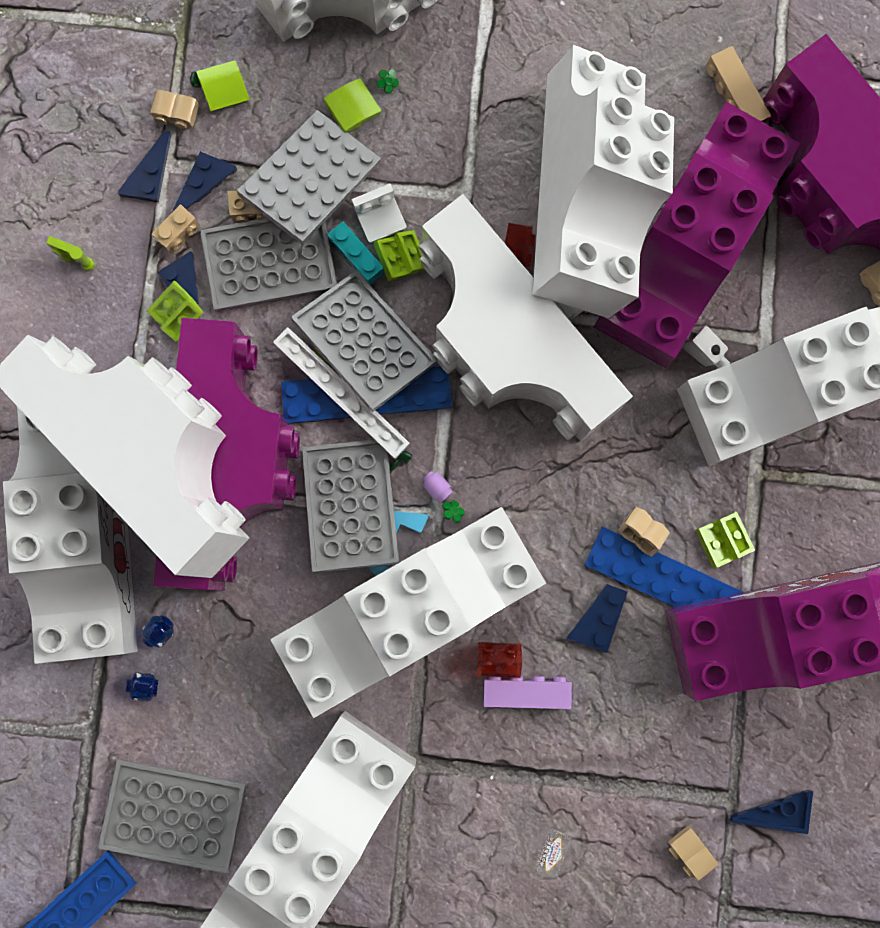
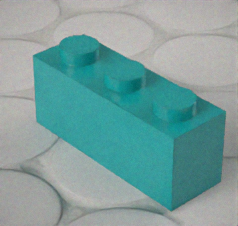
(356, 253)

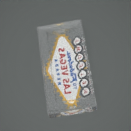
(553, 854)

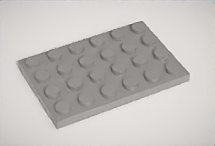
(309, 177)
(264, 264)
(364, 341)
(349, 506)
(172, 816)

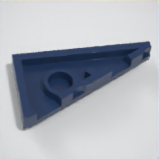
(204, 176)
(147, 178)
(183, 273)
(786, 814)

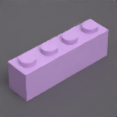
(527, 693)

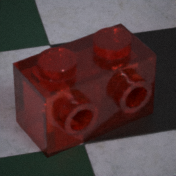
(519, 240)
(499, 659)

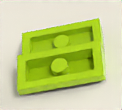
(222, 85)
(352, 105)
(399, 255)
(171, 307)
(724, 540)

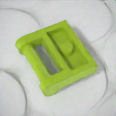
(70, 252)

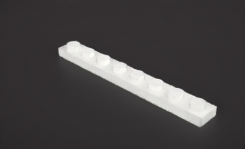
(341, 393)

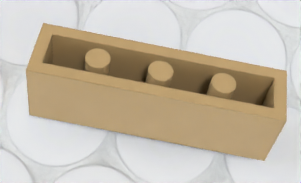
(735, 83)

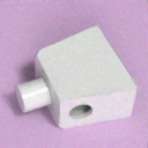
(706, 347)

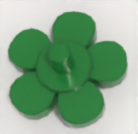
(387, 80)
(452, 511)

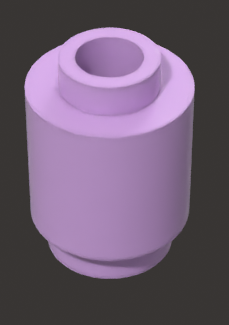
(437, 486)

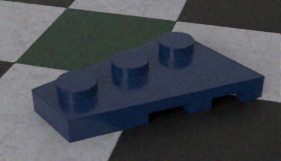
(600, 620)

